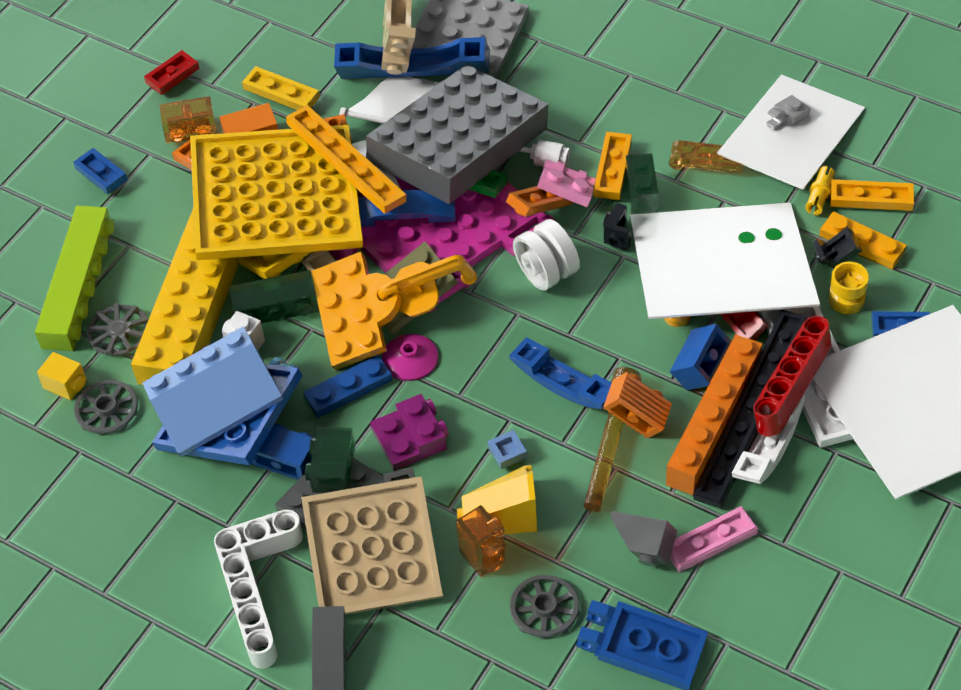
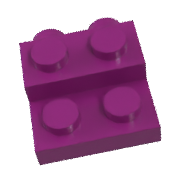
(410, 432)

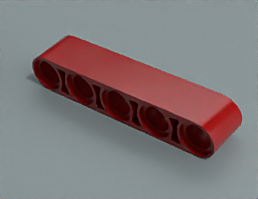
(792, 376)

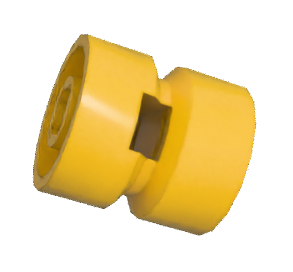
(848, 287)

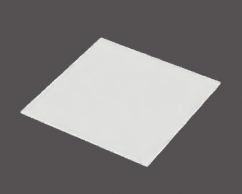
(700, 267)
(902, 400)

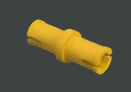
(820, 190)

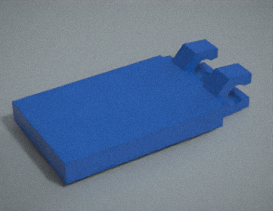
(643, 643)

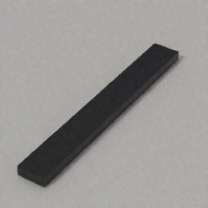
(741, 426)

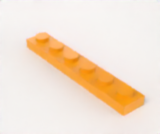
(346, 159)

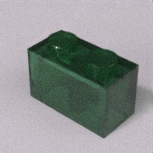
(641, 184)
(331, 459)

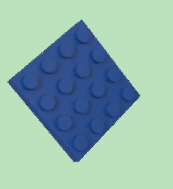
(244, 440)

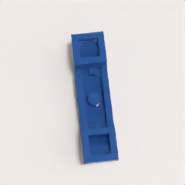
(417, 205)
(558, 377)

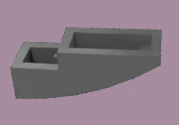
(329, 648)

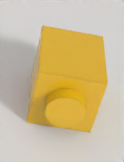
(62, 376)

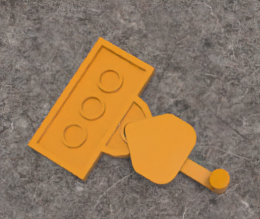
(360, 303)

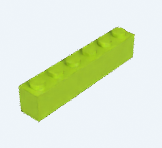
(74, 278)

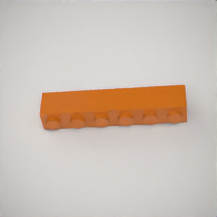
(712, 415)

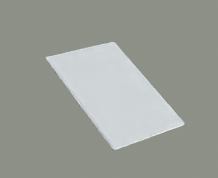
(796, 150)

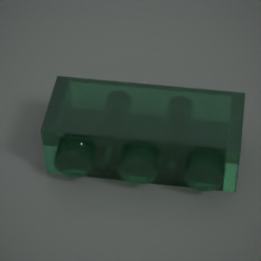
(276, 297)

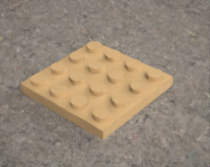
(372, 546)

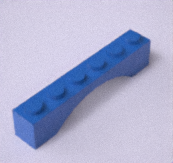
(365, 60)

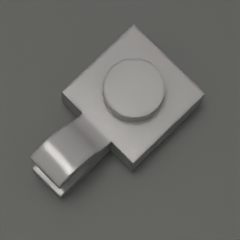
(788, 110)

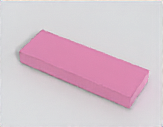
(712, 538)

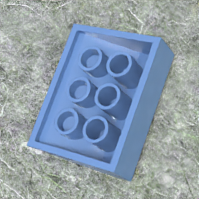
(212, 391)

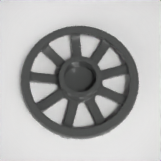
(117, 329)
(106, 407)
(544, 606)

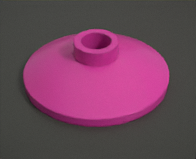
(412, 365)

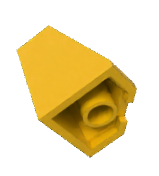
(507, 498)

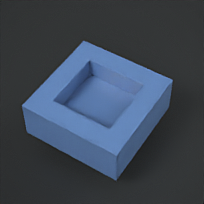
(507, 449)

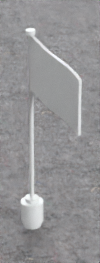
(399, 92)

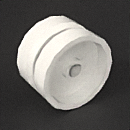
(546, 254)

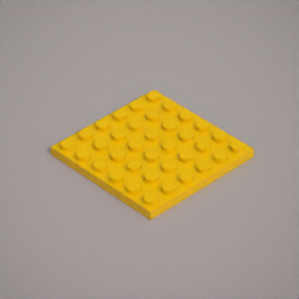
(269, 196)

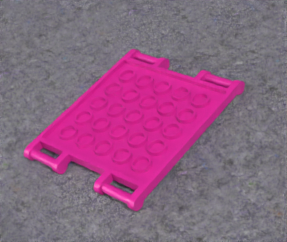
(479, 230)

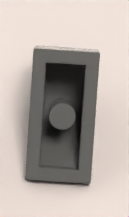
(646, 537)

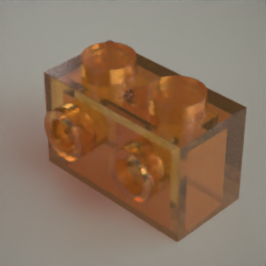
(187, 119)
(481, 540)

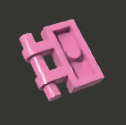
(566, 182)

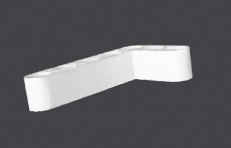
(237, 558)

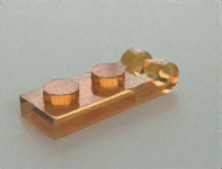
(701, 156)

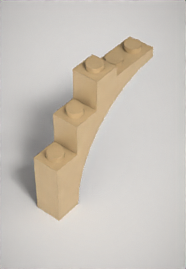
(397, 36)

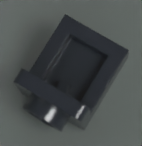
(614, 229)
(838, 249)

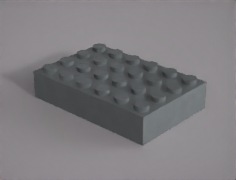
(457, 133)

